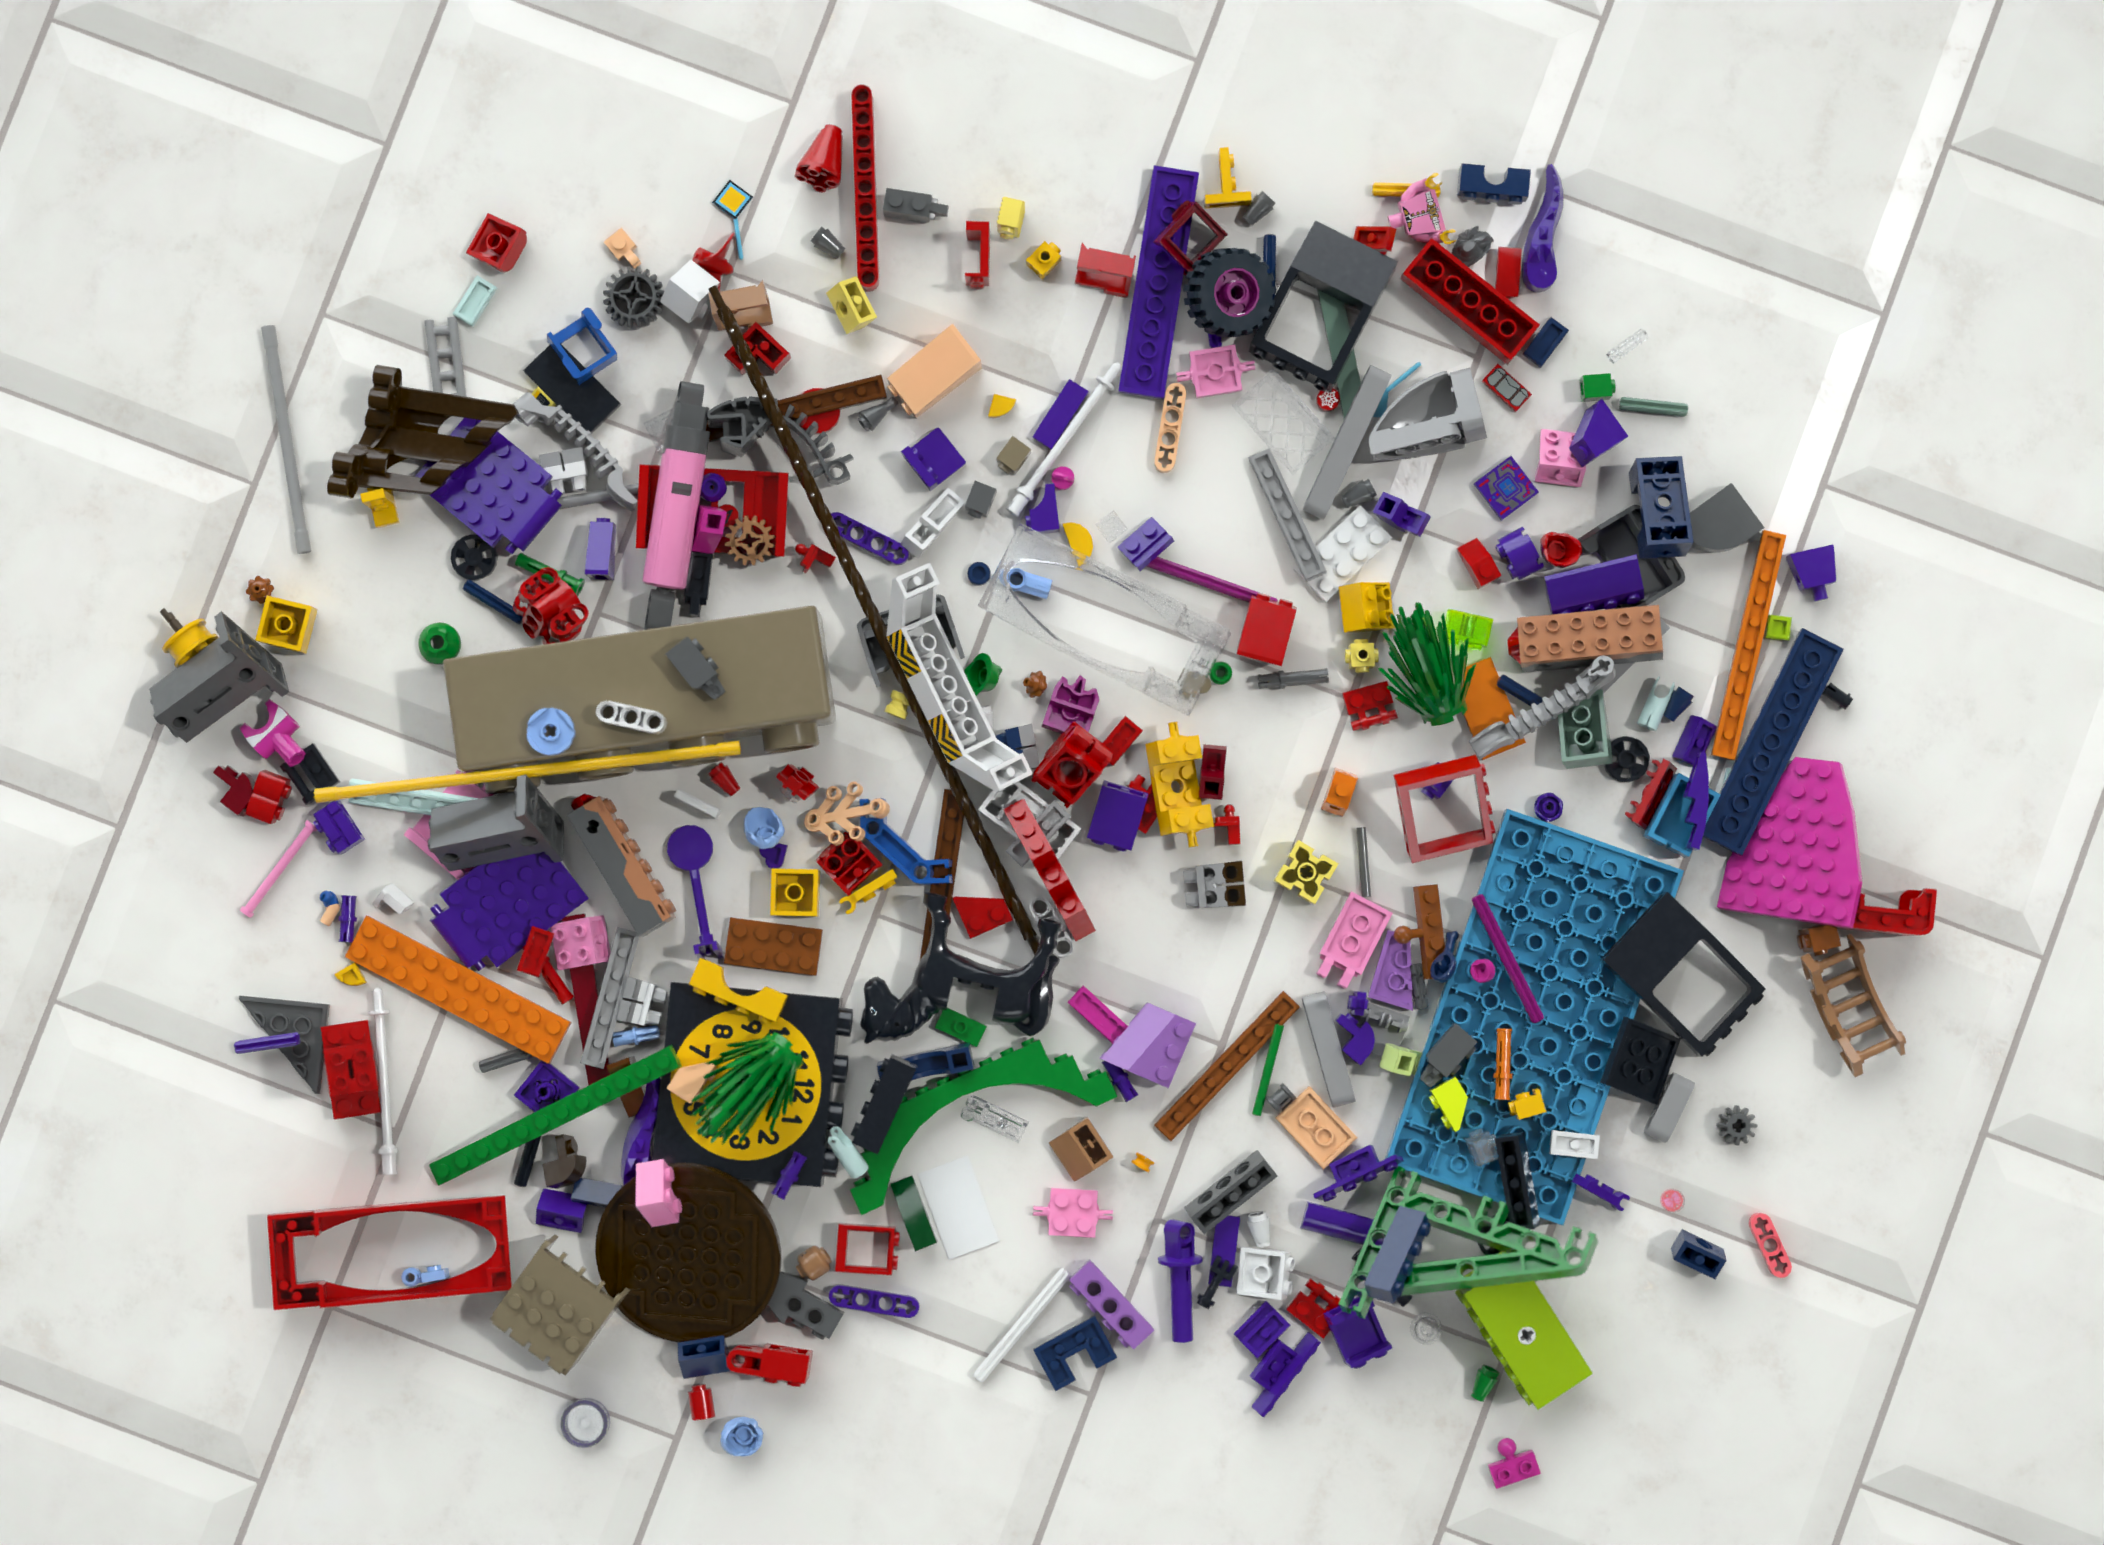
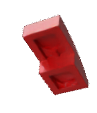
(1508, 271)

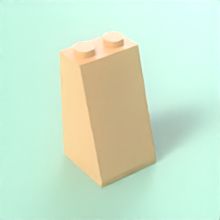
(934, 372)

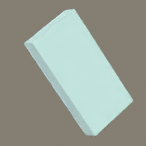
(475, 301)

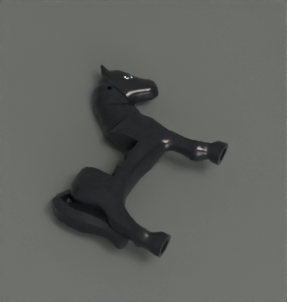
(1020, 994)

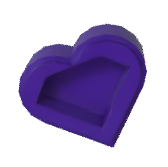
(774, 856)

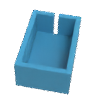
(1668, 820)

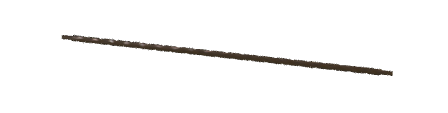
(872, 614)

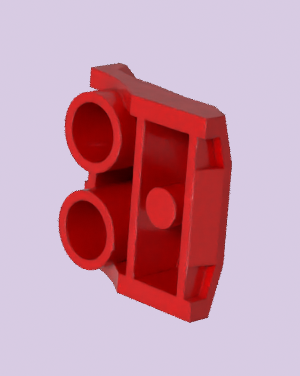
(852, 866)

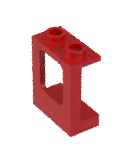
(979, 231)

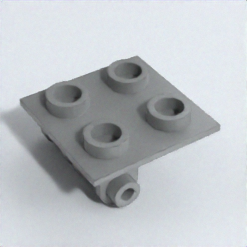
(1386, 1025)

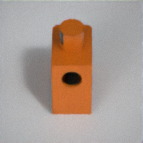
(1339, 792)

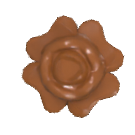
(259, 589)
(1035, 684)

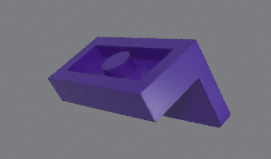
(559, 1212)

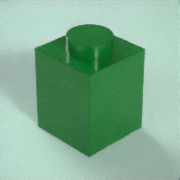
(1597, 387)

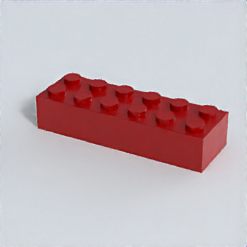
(1469, 301)

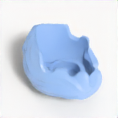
(763, 827)
(741, 1436)

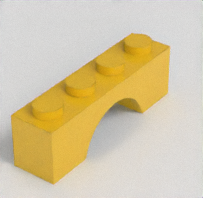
(710, 978)

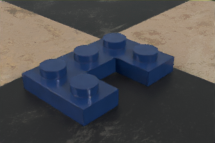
(1055, 1351)

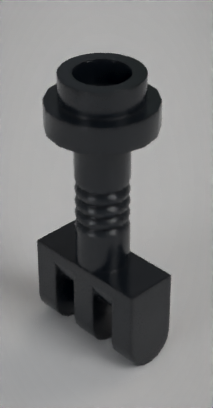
(1220, 1273)

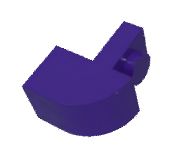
(1400, 515)
(1362, 1038)

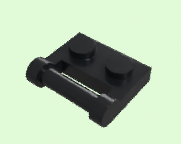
(317, 771)

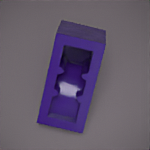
(1045, 516)

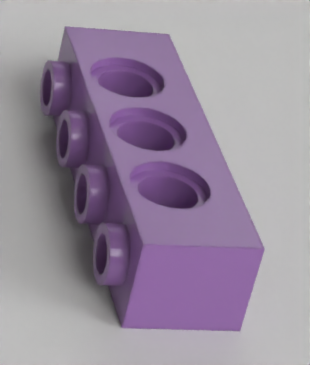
(1128, 1337)

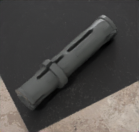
(1293, 678)

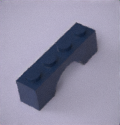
(940, 1061)

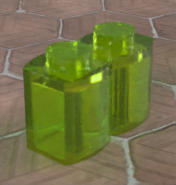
(1469, 626)

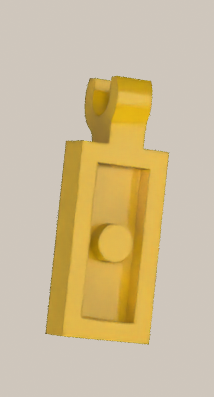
(868, 891)

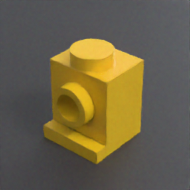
(1044, 267)
(1527, 1105)

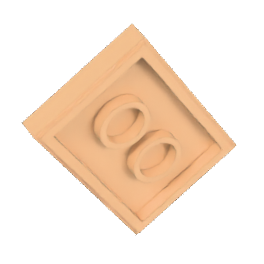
(1316, 1127)

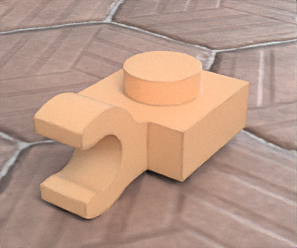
(622, 246)

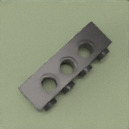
(1230, 1192)

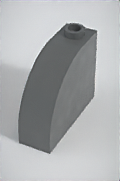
(1724, 522)

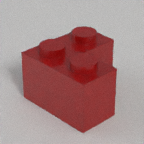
(762, 347)

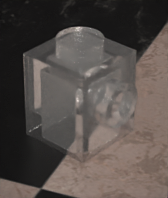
(1481, 1147)

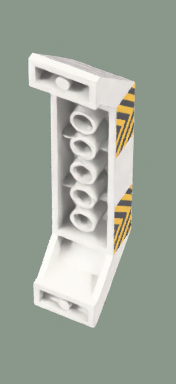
(943, 686)

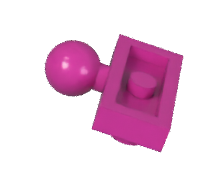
(1514, 1467)

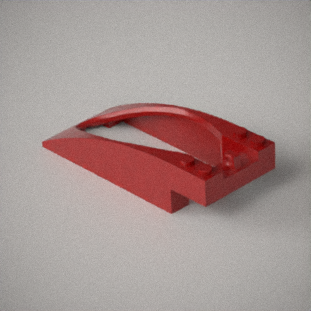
(289, 1294)

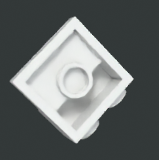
(1265, 1273)

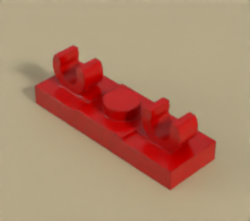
(1652, 793)

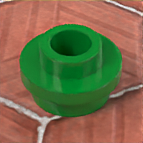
(1228, 673)

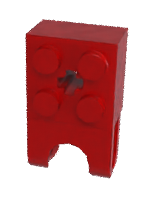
(772, 1363)

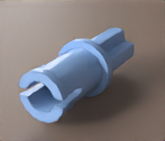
(636, 1035)

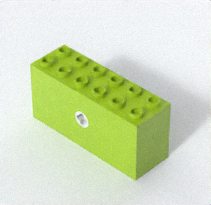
(1526, 1339)

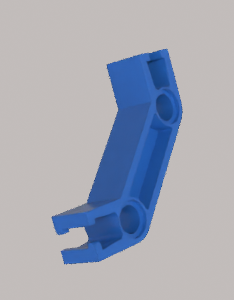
(901, 852)

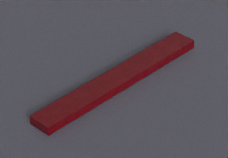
(586, 997)

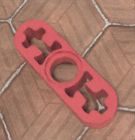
(1771, 1263)

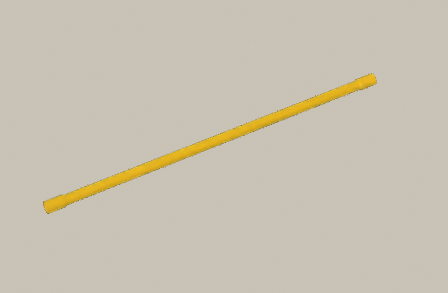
(335, 793)

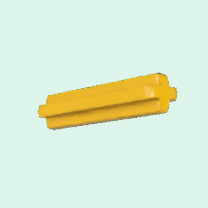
(1394, 189)

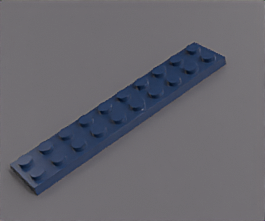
(1772, 741)

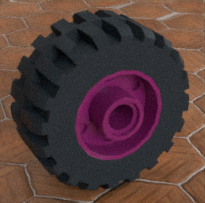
(1229, 292)

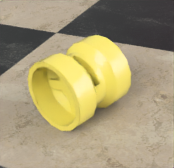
(898, 705)

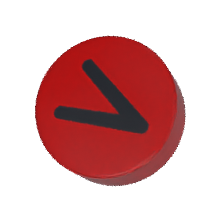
(731, 516)

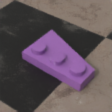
(1393, 974)

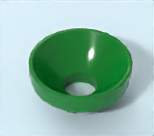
(451, 645)

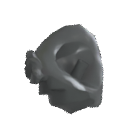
(1472, 246)

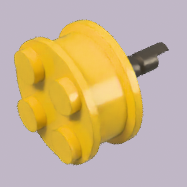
(187, 639)

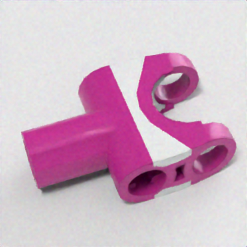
(275, 736)

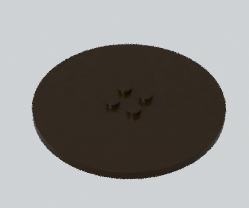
(692, 1275)

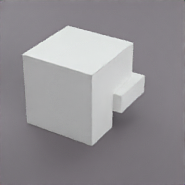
(688, 292)

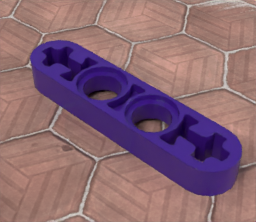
(869, 535)
(874, 1298)

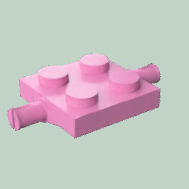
(1215, 371)
(1073, 1212)

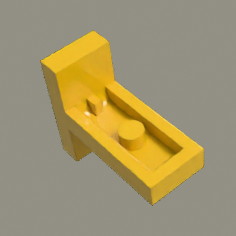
(1228, 184)
(382, 506)

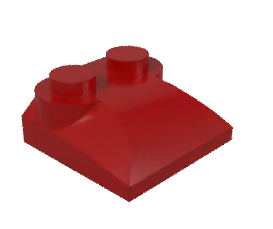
(498, 243)

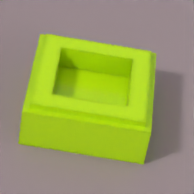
(1778, 627)

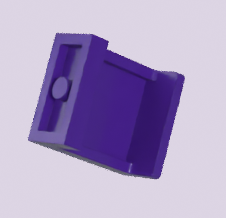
(1117, 816)
(1357, 1337)

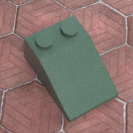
(1585, 734)

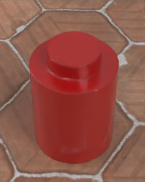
(701, 1402)

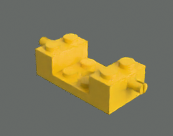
(1171, 761)

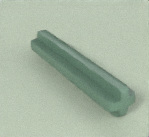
(1653, 406)

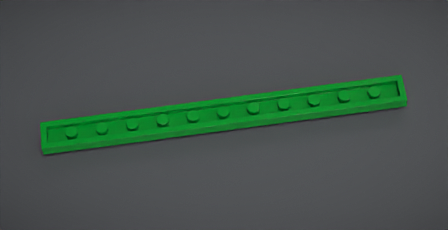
(555, 1115)

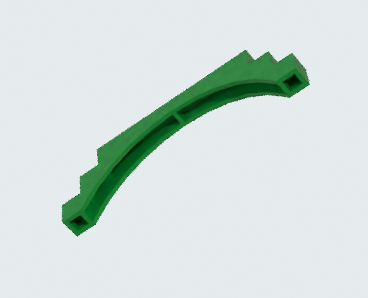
(1021, 1066)

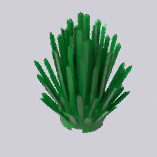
(1434, 669)
(748, 1086)

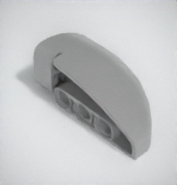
(1430, 418)

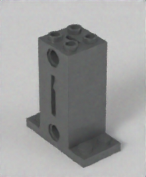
(215, 681)
(496, 828)

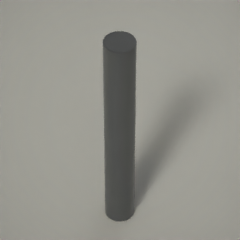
(1363, 862)

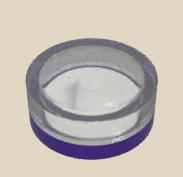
(585, 1422)

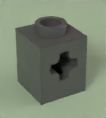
(980, 500)

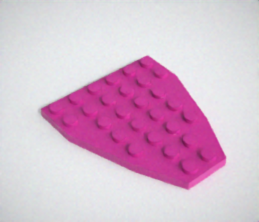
(1802, 851)

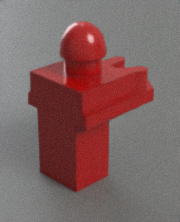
(813, 553)
(1232, 823)

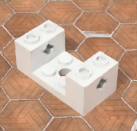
(997, 801)

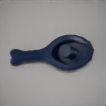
(1445, 964)

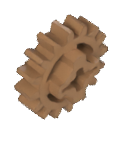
(751, 551)

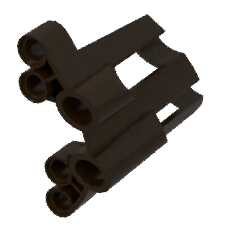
(405, 426)

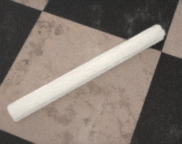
(1022, 1325)

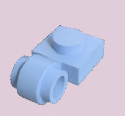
(432, 1274)

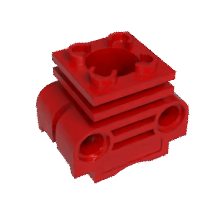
(1068, 777)

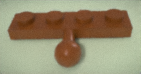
(1429, 926)

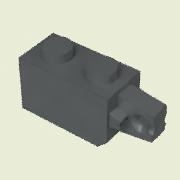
(912, 206)
(695, 668)
(1447, 1054)

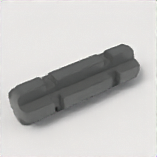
(1418, 986)

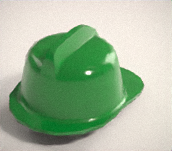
(982, 673)

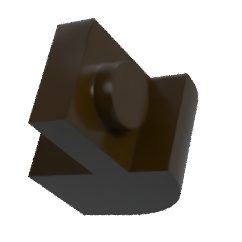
(568, 1167)

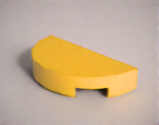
(1078, 538)

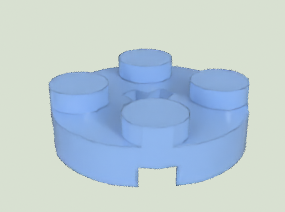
(537, 729)

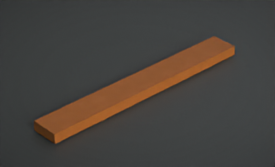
(1226, 1066)

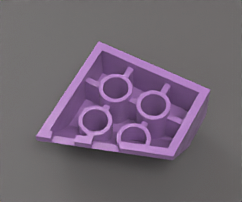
(1151, 1044)

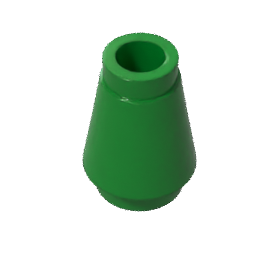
(1485, 1381)

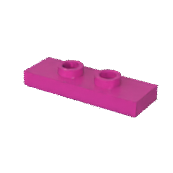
(1097, 1014)

